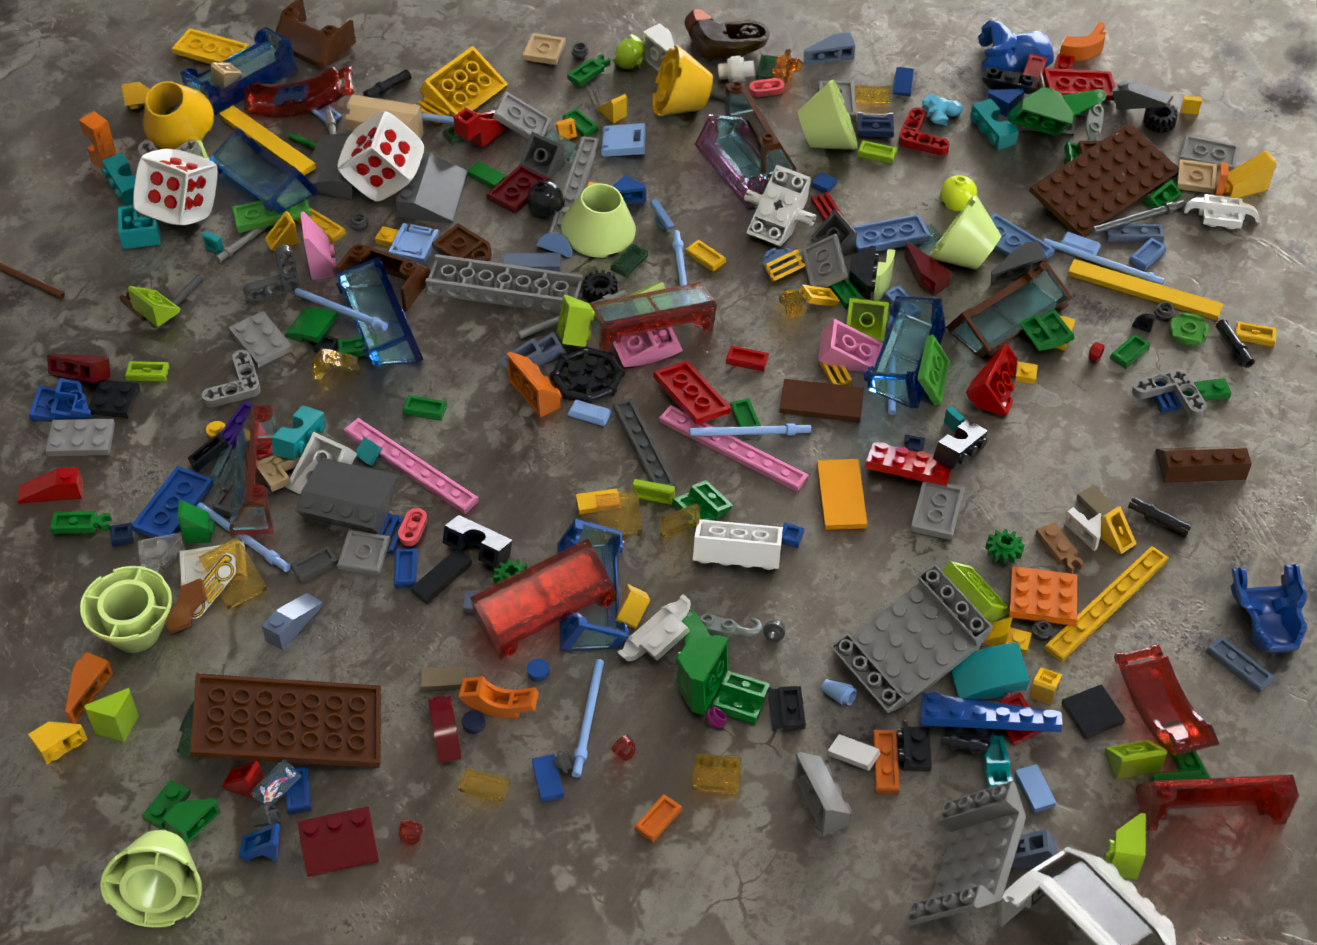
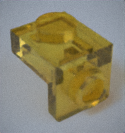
(793, 303)

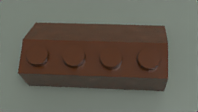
(1204, 463)

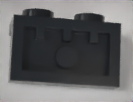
(915, 748)

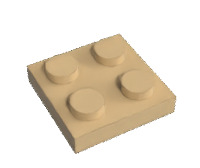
(544, 49)
(1196, 176)

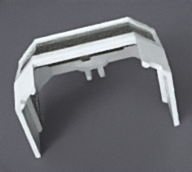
(1092, 898)

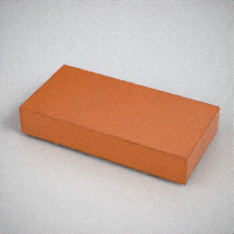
(1221, 179)
(658, 818)

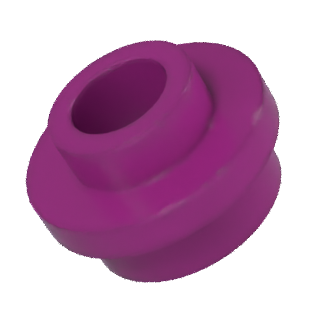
(716, 718)

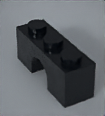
(965, 443)
(465, 533)

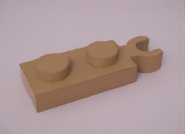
(1059, 546)

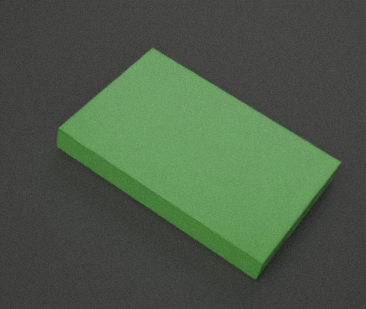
(933, 370)

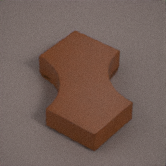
(181, 613)

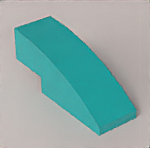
(996, 763)

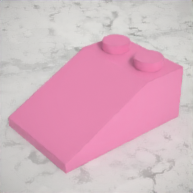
(318, 250)
(848, 347)

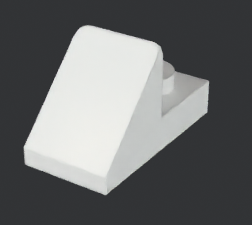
(1086, 530)

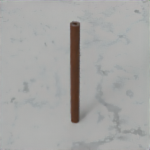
(32, 281)

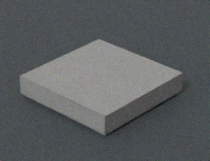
(361, 554)

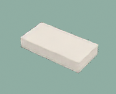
(854, 752)

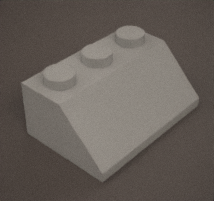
(821, 793)

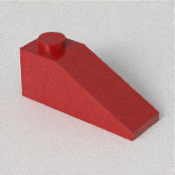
(52, 486)

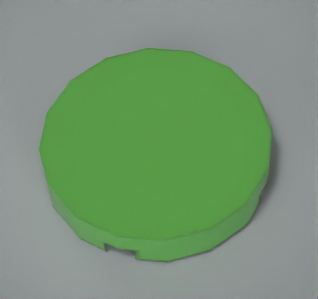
(1188, 329)

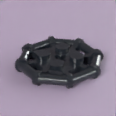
(594, 386)

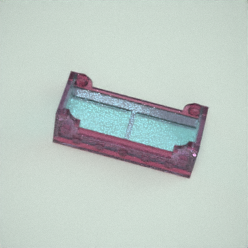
(732, 155)

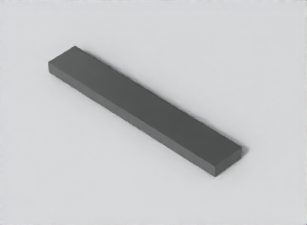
(642, 443)

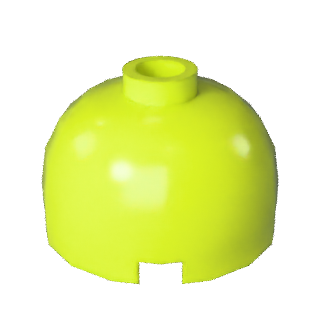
(957, 192)

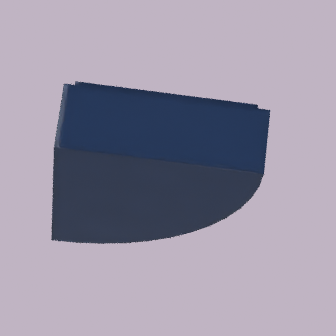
(914, 443)

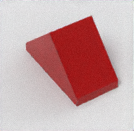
(243, 778)

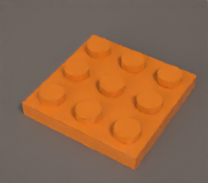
(1043, 596)

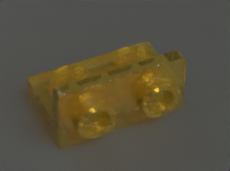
(717, 773)

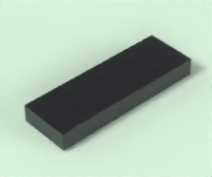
(441, 576)

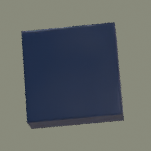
(121, 534)

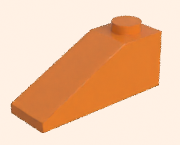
(86, 682)

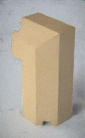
(365, 107)

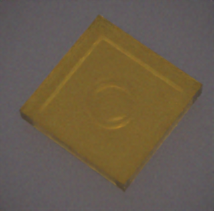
(619, 511)

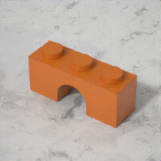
(99, 133)

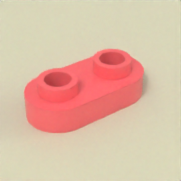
(766, 87)
(412, 529)

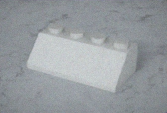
(737, 544)

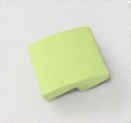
(884, 275)

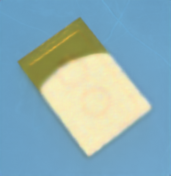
(245, 582)

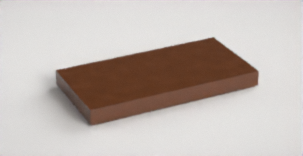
(821, 400)

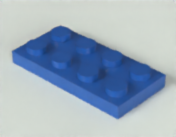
(161, 513)

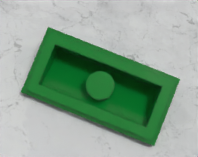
(1164, 194)

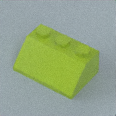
(976, 591)

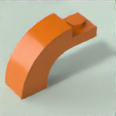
(1085, 47)
(496, 701)

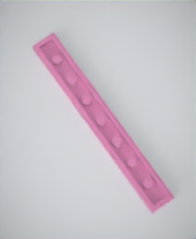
(737, 451)
(414, 467)

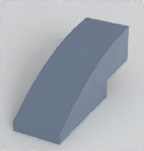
(539, 352)

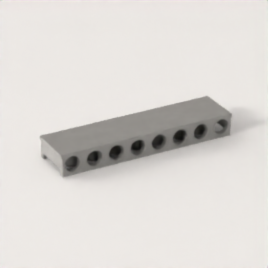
(502, 283)

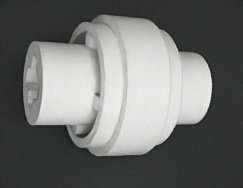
(736, 69)

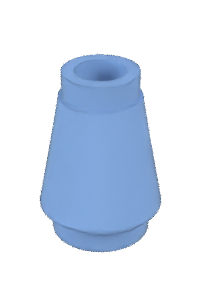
(839, 691)

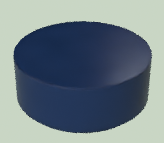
(473, 722)

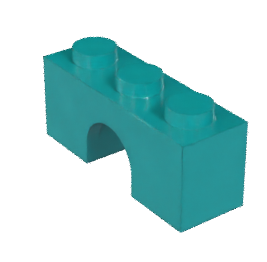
(985, 116)
(119, 177)
(292, 442)

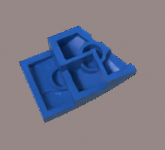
(60, 403)

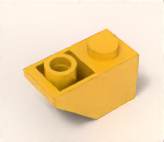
(134, 95)
(56, 739)

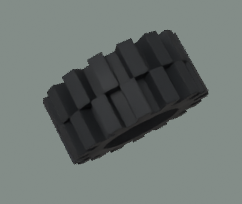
(1160, 118)
(596, 280)

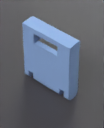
(619, 140)
(415, 244)

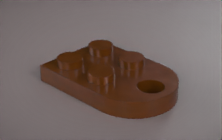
(463, 244)

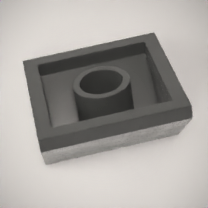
(543, 155)
(837, 225)

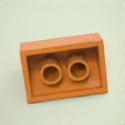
(532, 384)

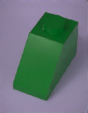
(194, 523)
(190, 817)

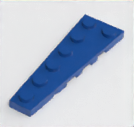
(970, 713)

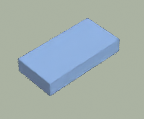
(1035, 788)

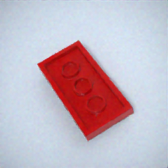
(1076, 81)
(692, 392)
(907, 464)

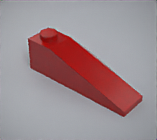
(993, 384)

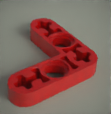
(908, 135)

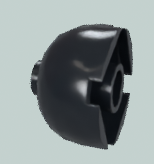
(545, 198)

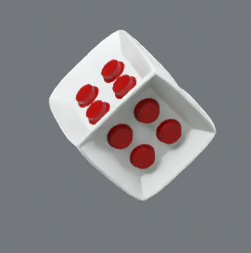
(381, 156)
(175, 186)

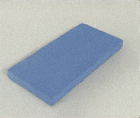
(891, 233)
(1014, 236)

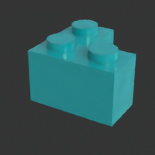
(137, 230)

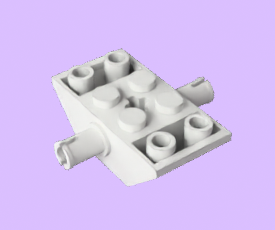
(784, 189)

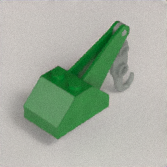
(1053, 112)
(706, 657)

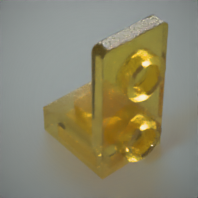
(330, 358)

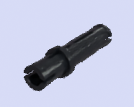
(382, 87)
(1238, 348)
(1151, 512)

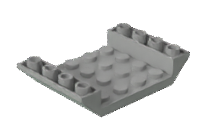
(914, 641)
(978, 855)

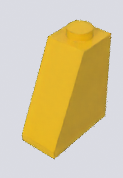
(1251, 176)

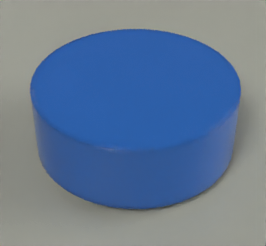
(538, 669)

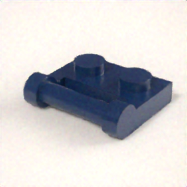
(296, 93)
(875, 125)

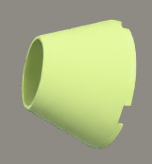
(827, 121)
(599, 222)
(968, 237)
(122, 595)
(153, 881)

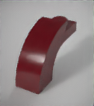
(444, 728)

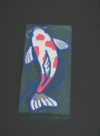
(276, 783)

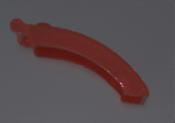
(324, 90)
(1164, 703)

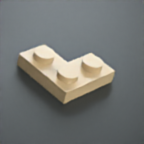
(273, 471)

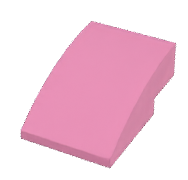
(647, 347)

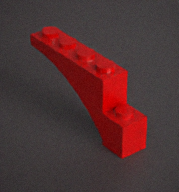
(477, 127)

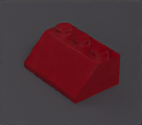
(337, 841)

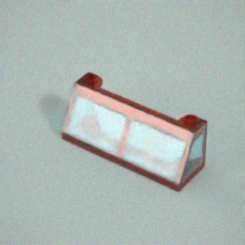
(652, 312)
(250, 501)

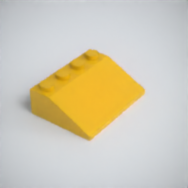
(463, 83)

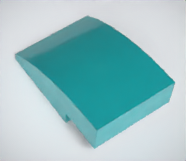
(991, 673)

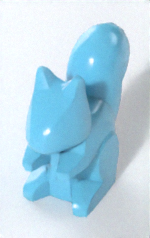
(938, 107)

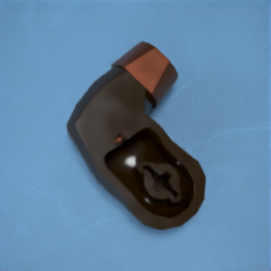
(726, 38)

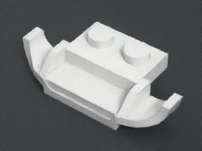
(1222, 210)
(659, 632)

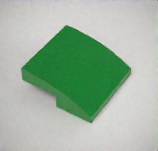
(311, 324)
(1047, 330)
(711, 501)
(741, 697)

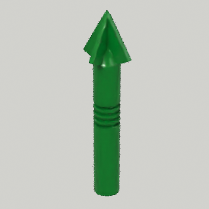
(302, 140)

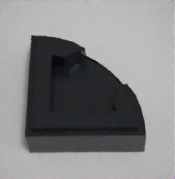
(1144, 322)

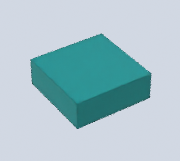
(212, 242)
(953, 418)
(368, 451)

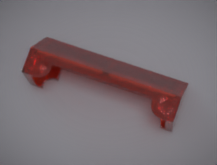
(542, 596)
(1271, 794)

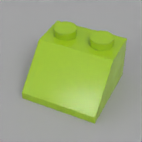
(868, 317)
(575, 321)
(1128, 847)

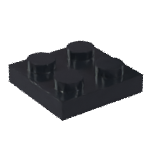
(114, 398)

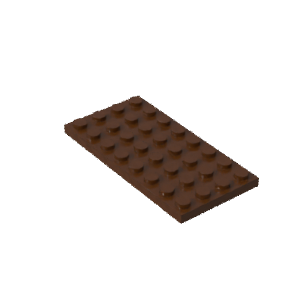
(1104, 180)
(286, 721)

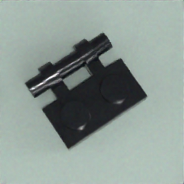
(968, 738)

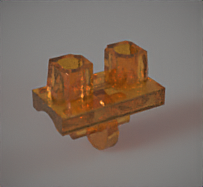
(786, 66)

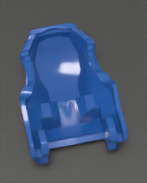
(1012, 50)
(1273, 610)

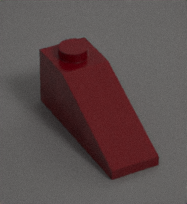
(929, 273)
(79, 367)

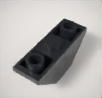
(1001, 79)
(863, 270)

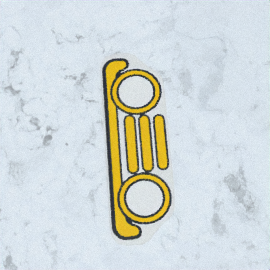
(216, 581)

